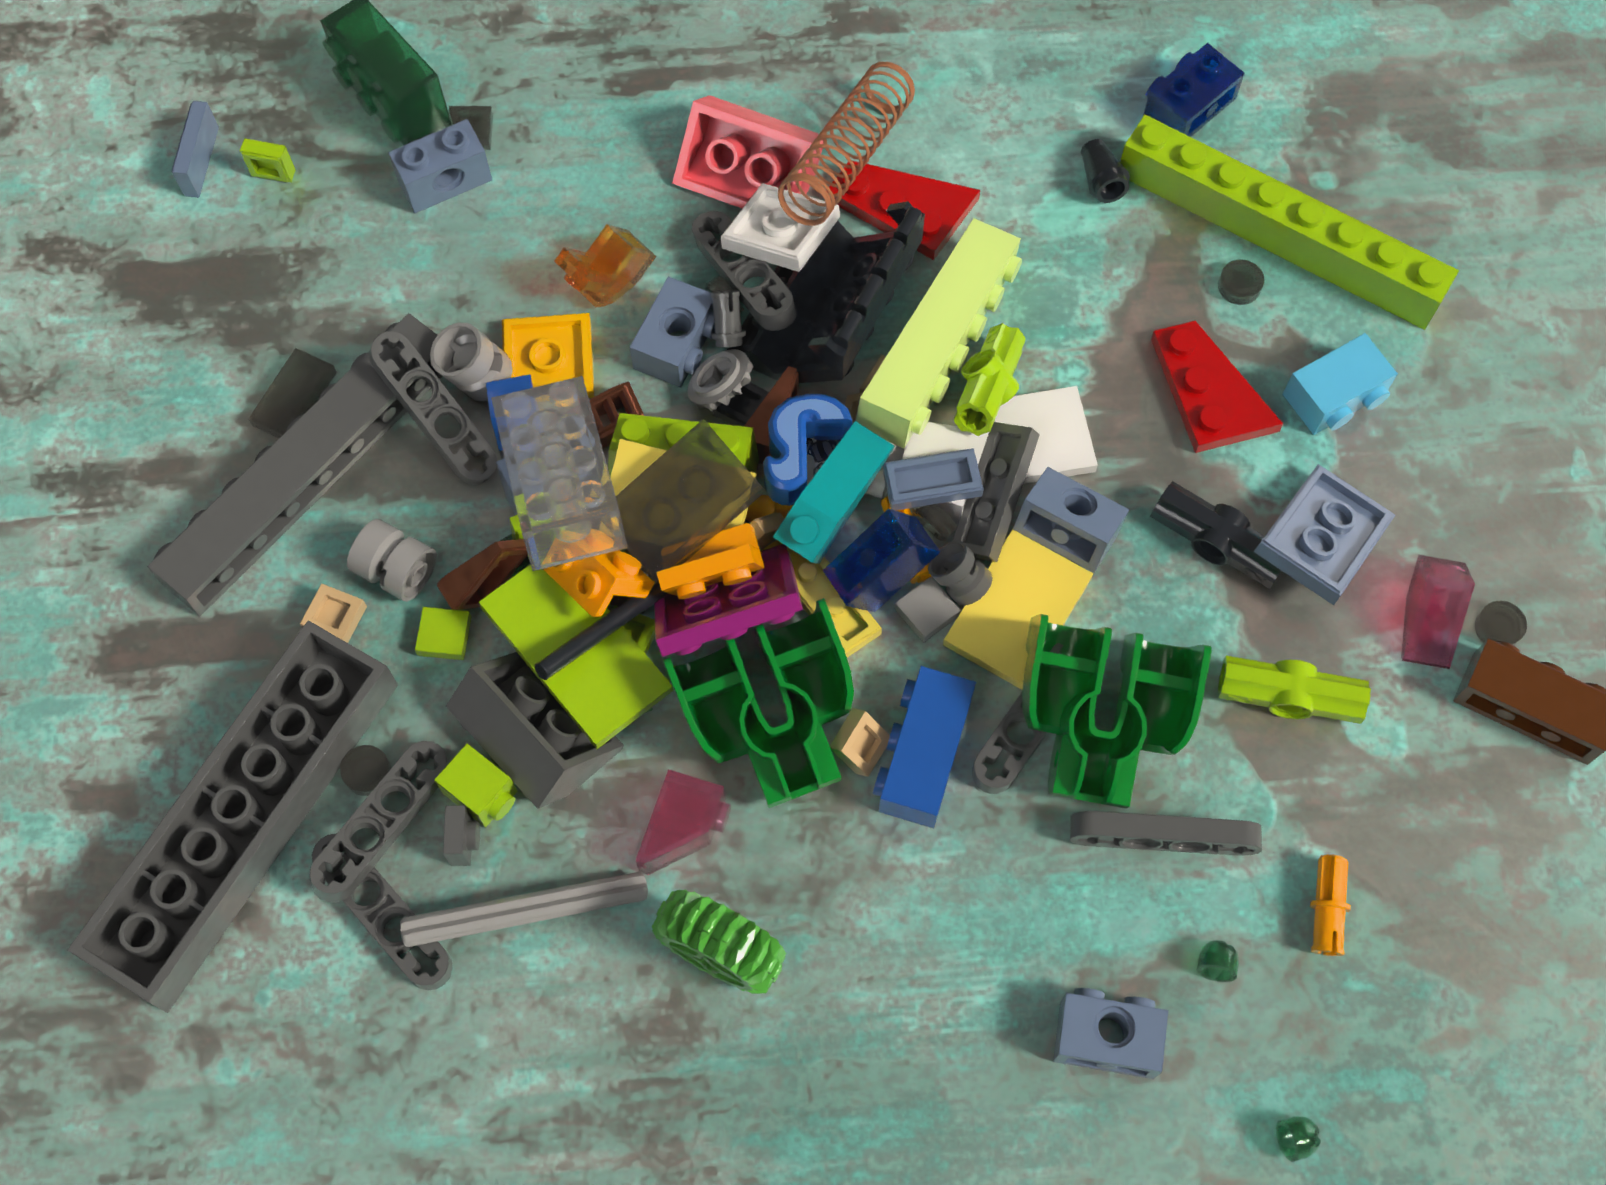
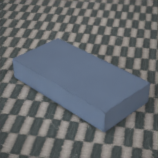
(195, 149)
(932, 479)

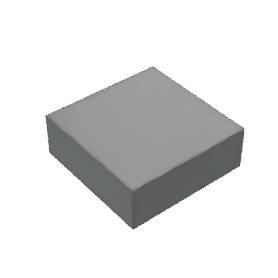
(927, 609)

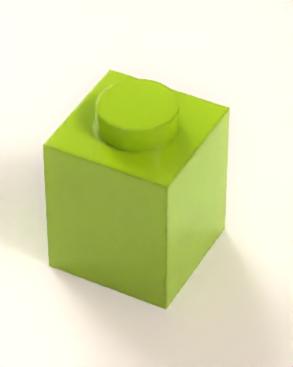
(477, 785)

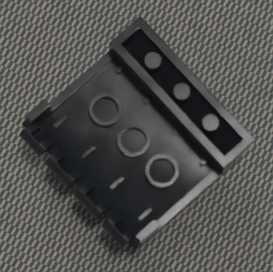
(835, 300)

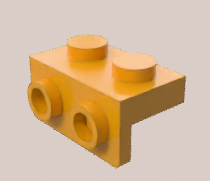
(725, 558)
(600, 577)

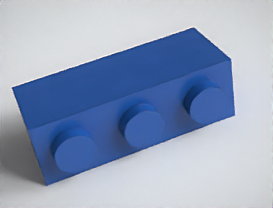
(924, 746)

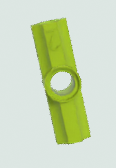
(989, 379)
(1294, 689)

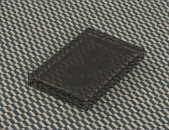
(684, 500)

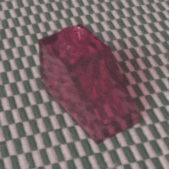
(1435, 610)
(682, 821)

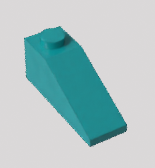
(833, 493)

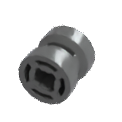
(963, 577)

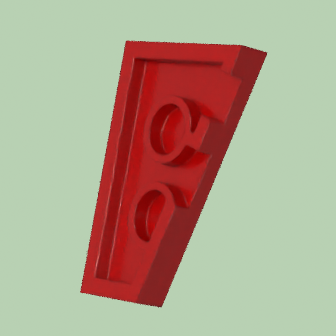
(940, 201)
(1209, 390)

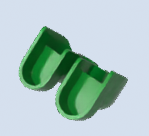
(813, 686)
(1153, 714)

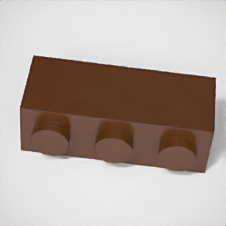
(1535, 700)

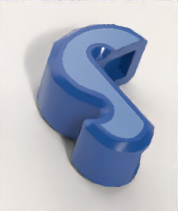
(788, 427)

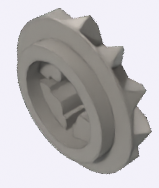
(707, 386)

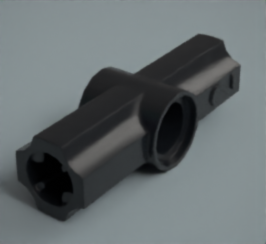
(1215, 532)

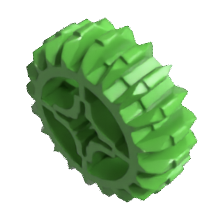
(719, 941)

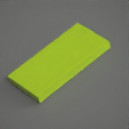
(600, 688)

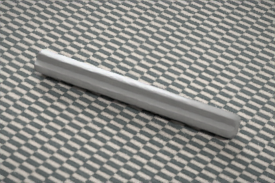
(523, 909)

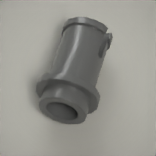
(727, 318)

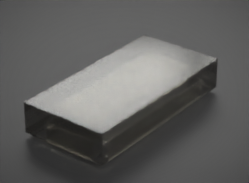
(292, 392)

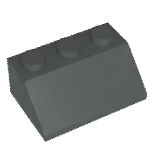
(526, 730)

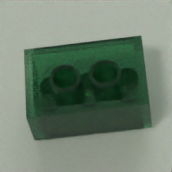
(384, 72)

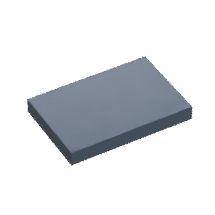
(1325, 534)

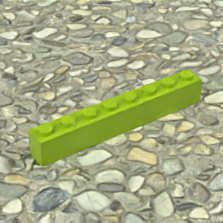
(1287, 222)

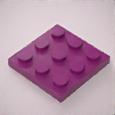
(729, 609)

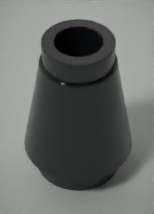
(1105, 174)

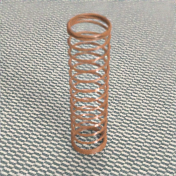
(813, 181)

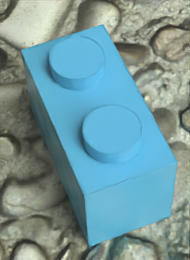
(1340, 384)

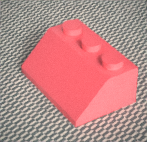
(736, 150)

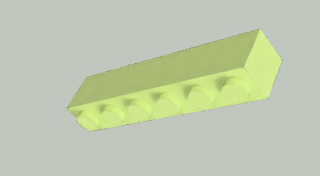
(938, 334)

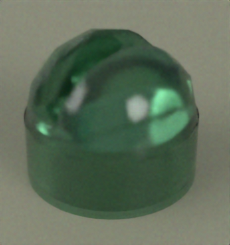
(1218, 962)
(1297, 1137)

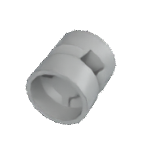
(469, 359)
(387, 557)

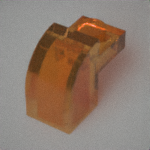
(608, 267)

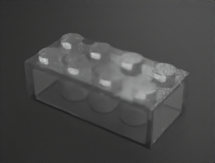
(558, 473)

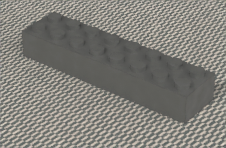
(234, 817)

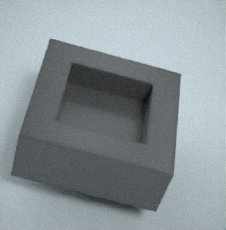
(460, 835)

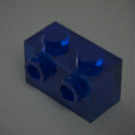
(1194, 91)
(881, 560)

